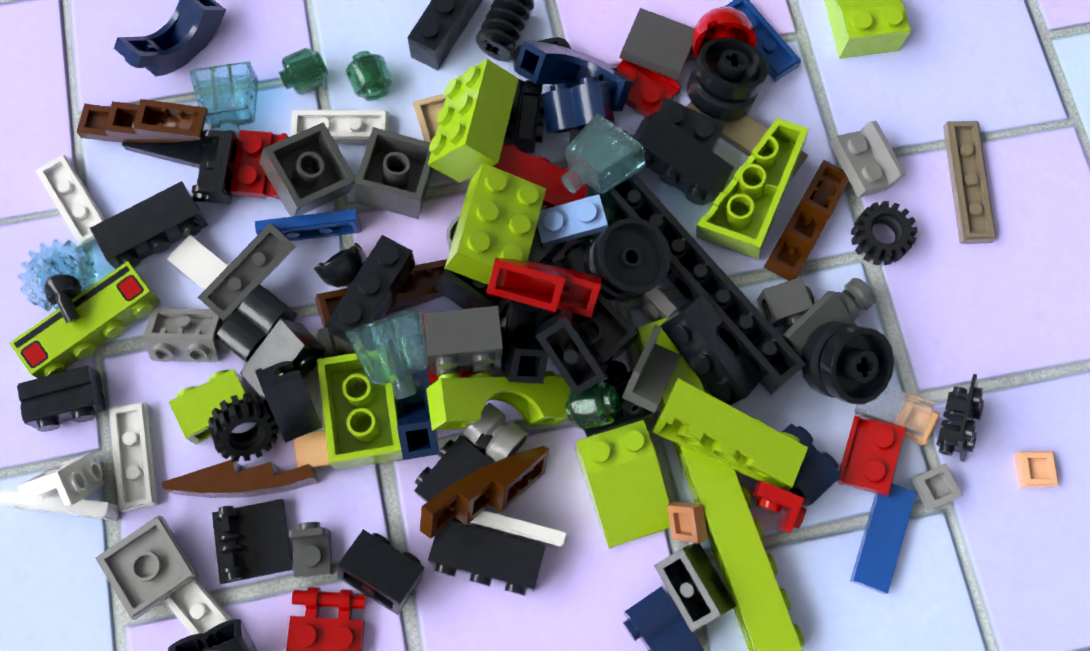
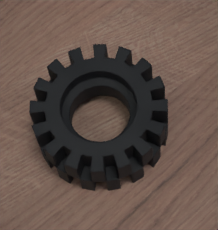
(896, 221)
(247, 442)

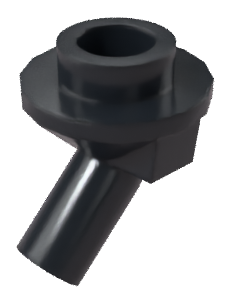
(61, 290)

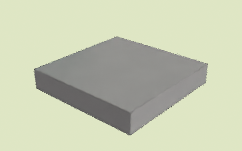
(147, 567)

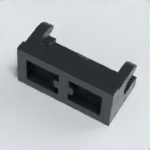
(216, 167)
(288, 400)

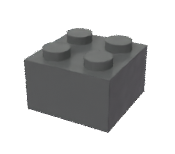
(307, 170)
(394, 173)
(463, 340)

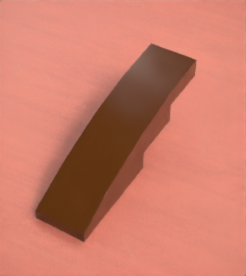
(142, 123)
(807, 221)
(415, 291)
(229, 480)
(491, 485)

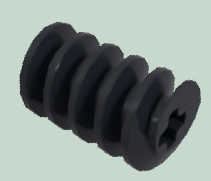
(503, 27)

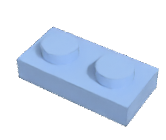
(571, 221)

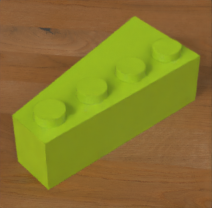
(750, 202)
(729, 436)

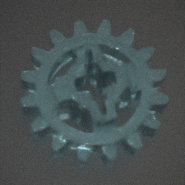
(55, 261)

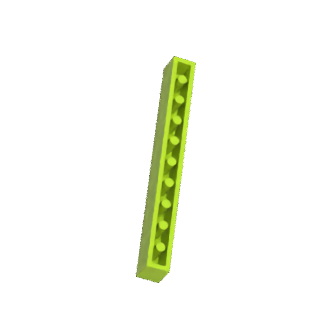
(733, 533)

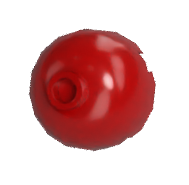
(722, 23)

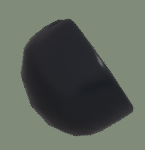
(342, 266)

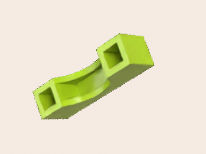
(460, 401)

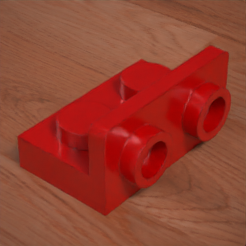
(776, 499)

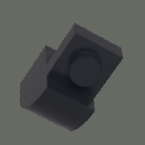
(522, 353)

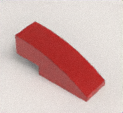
(544, 286)

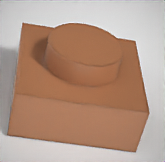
(687, 522)

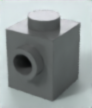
(785, 302)

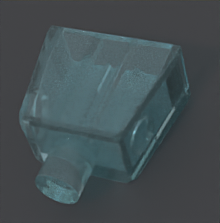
(227, 93)
(602, 157)
(392, 350)

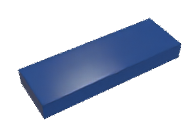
(773, 48)
(314, 225)
(883, 539)

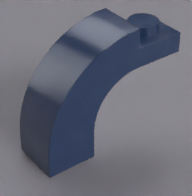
(177, 41)
(557, 65)
(415, 423)

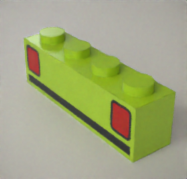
(103, 315)

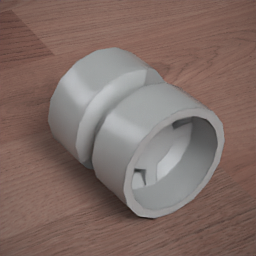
(495, 435)

